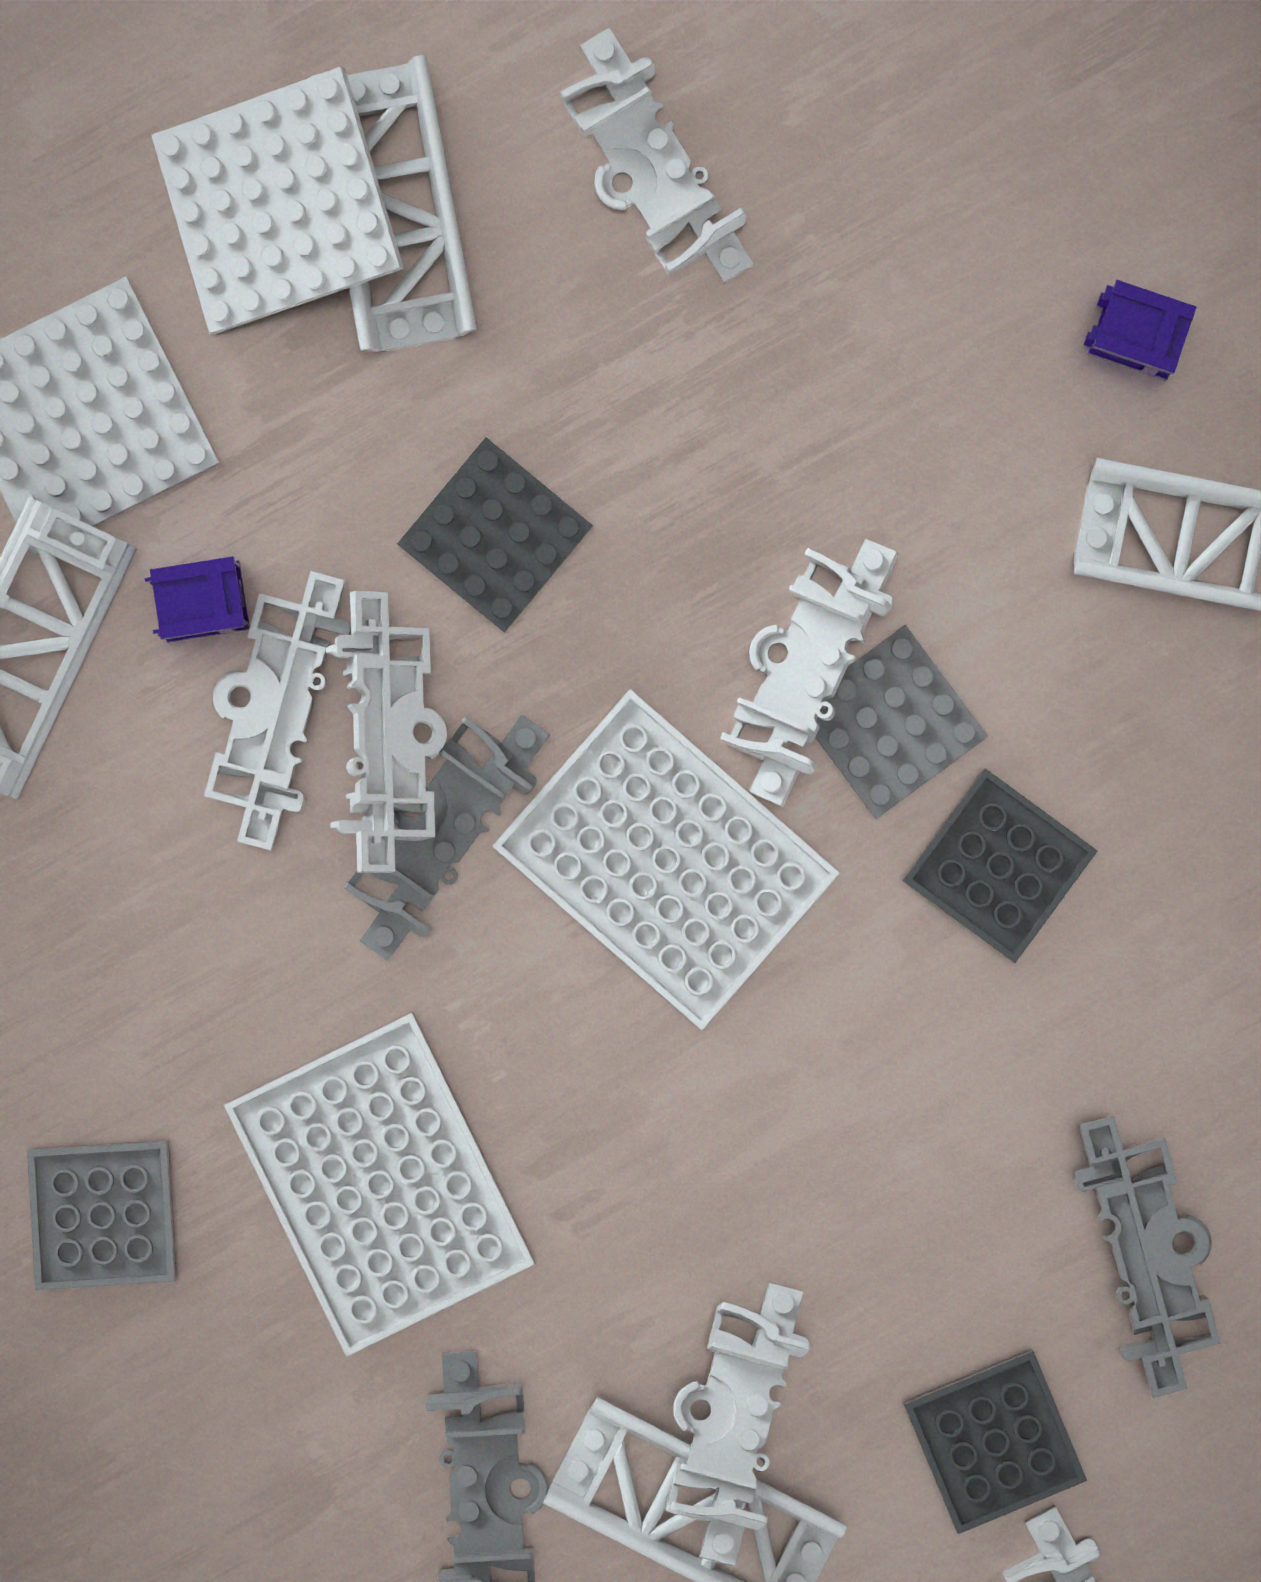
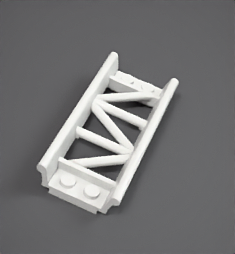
(430, 318)
(1105, 519)
(89, 549)
(601, 1441)

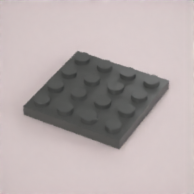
(495, 534)
(1000, 865)
(995, 1441)

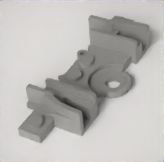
(460, 800)
(1145, 1252)
(484, 1469)

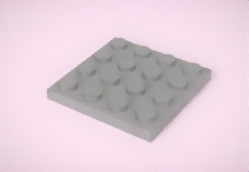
(895, 723)
(101, 1215)

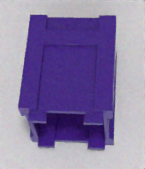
(1140, 330)
(199, 599)

